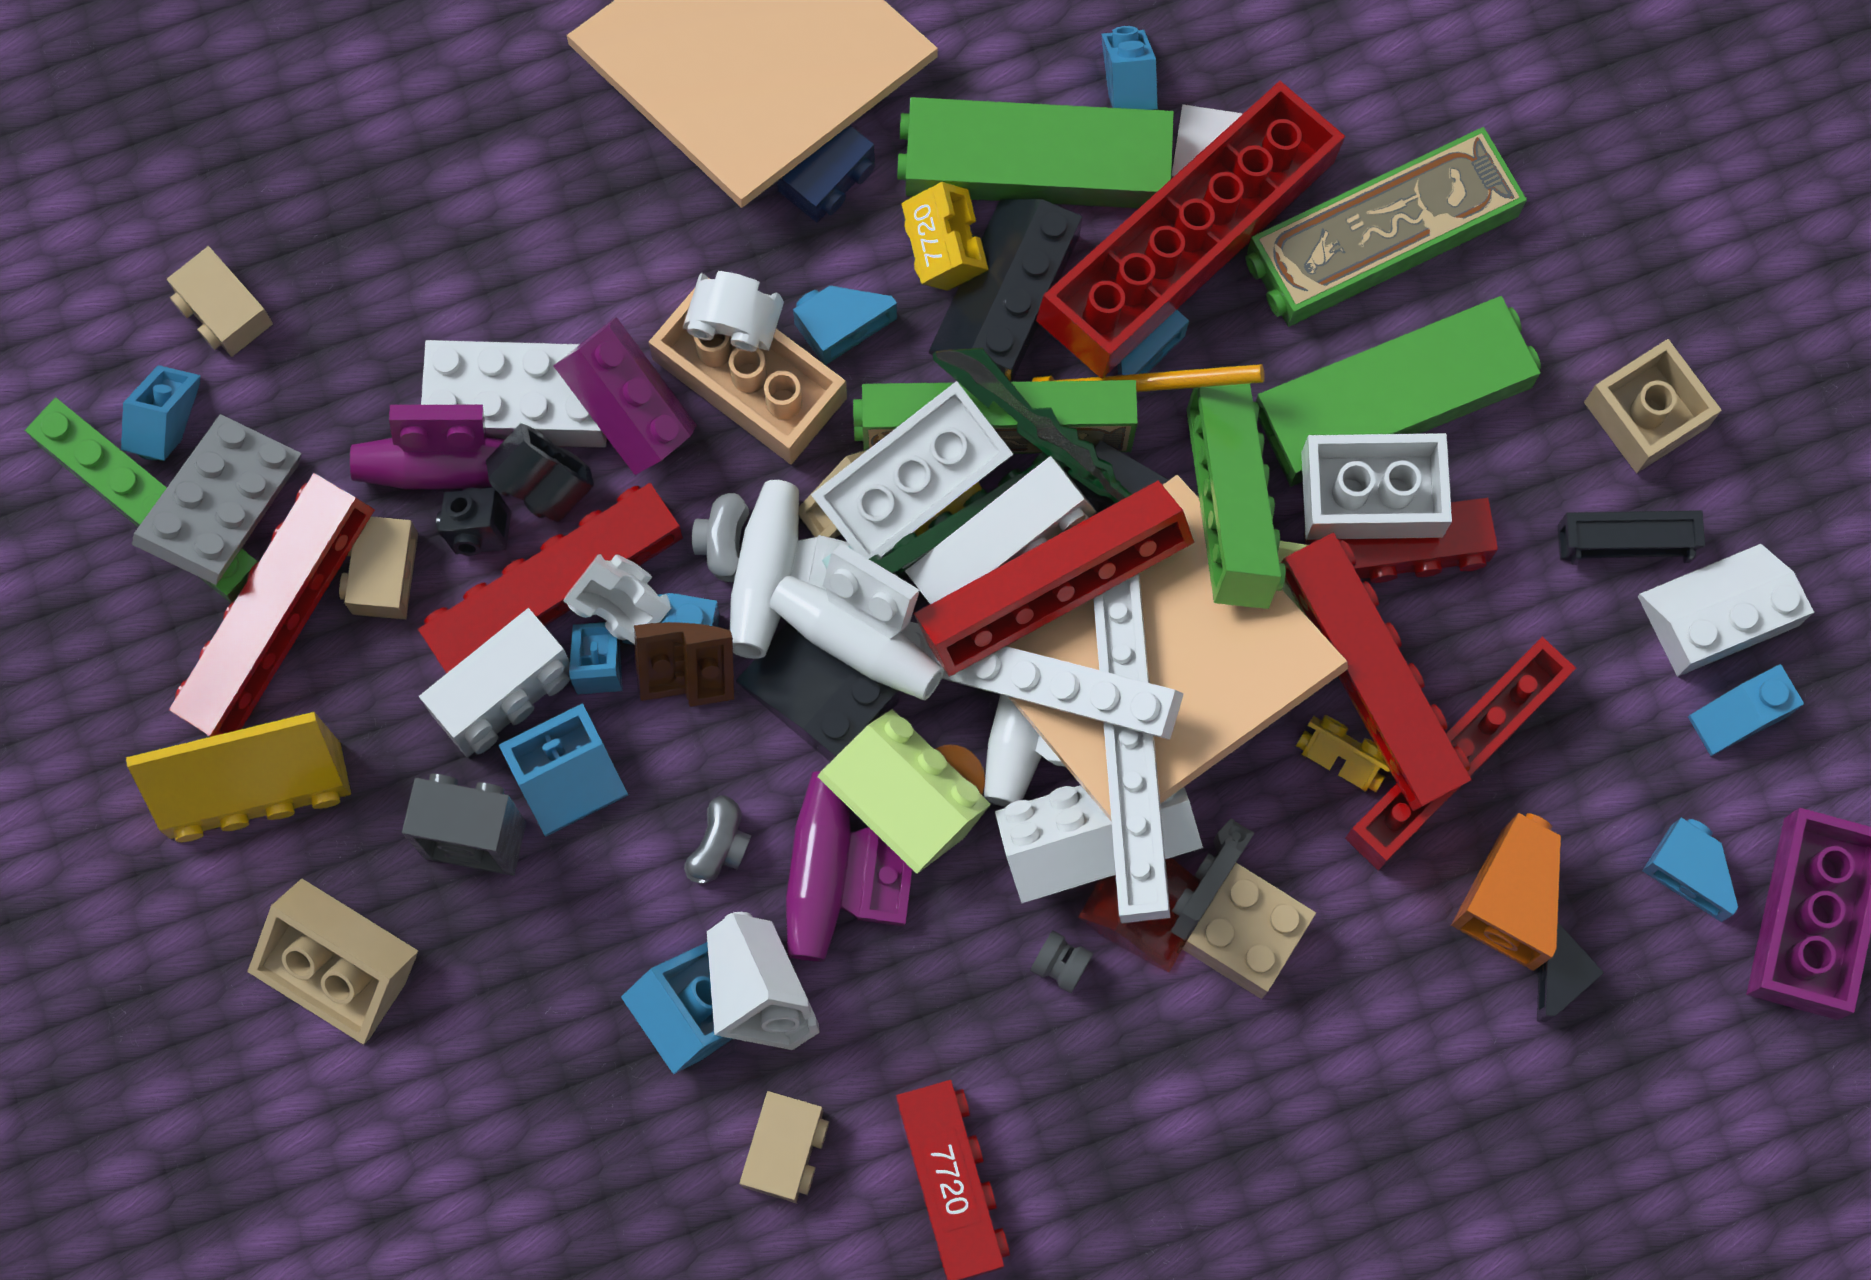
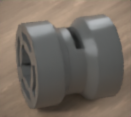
(1061, 961)

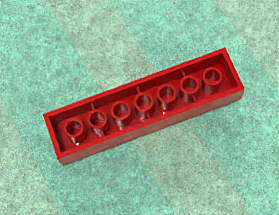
(1189, 229)

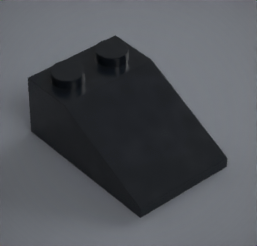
(815, 692)

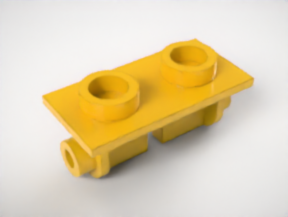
(1331, 741)

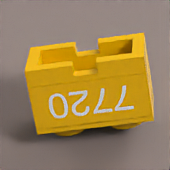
(942, 236)

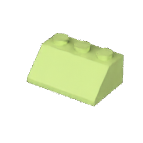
(904, 791)

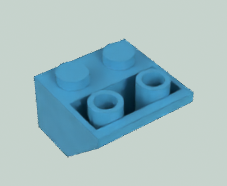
(563, 770)

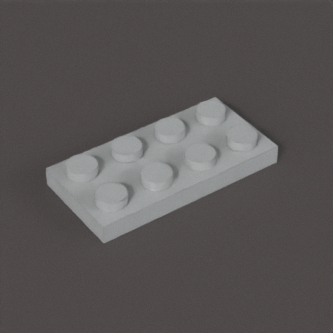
(216, 499)

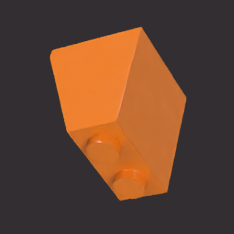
(1517, 893)

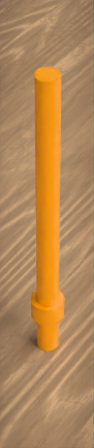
(1184, 378)

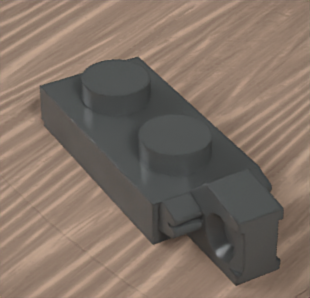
(1212, 873)

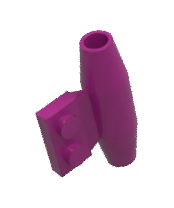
(428, 449)
(836, 872)

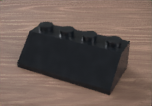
(1025, 256)

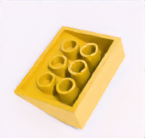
(241, 776)

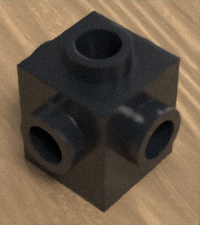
(474, 521)

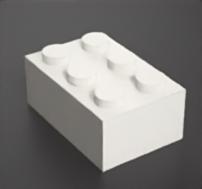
(1376, 486)
(498, 684)

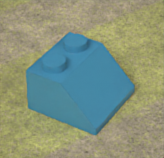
(676, 1008)

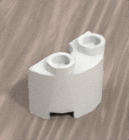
(735, 309)
(619, 595)

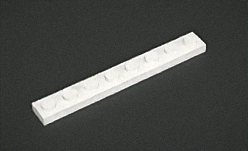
(1068, 688)
(1132, 764)

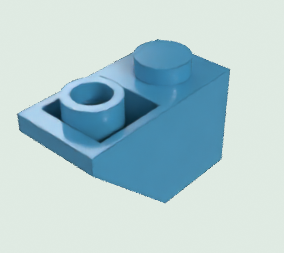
(1130, 69)

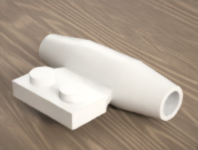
(766, 557)
(861, 621)
(1012, 755)

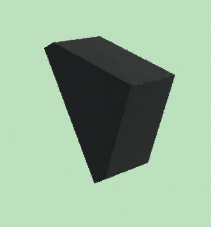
(1564, 976)

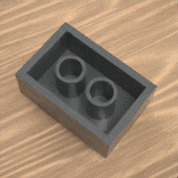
(464, 824)

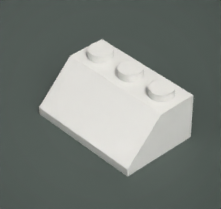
(1725, 608)

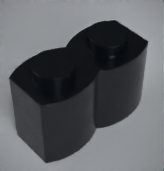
(538, 473)

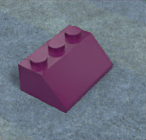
(626, 397)

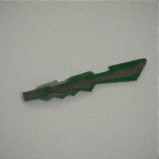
(1040, 426)

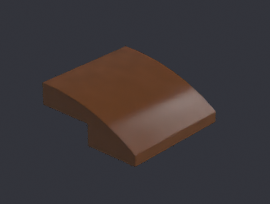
(684, 660)

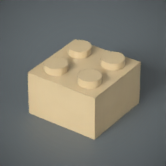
(1652, 406)
(1249, 931)

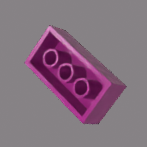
(1816, 916)

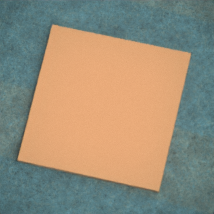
(752, 80)
(1230, 662)

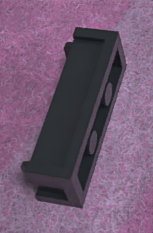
(1630, 534)

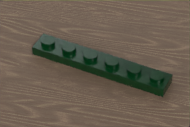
(914, 547)

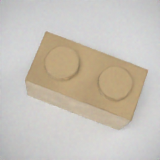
(219, 302)
(381, 569)
(783, 1147)

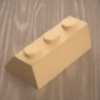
(331, 960)

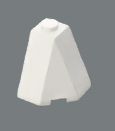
(756, 985)

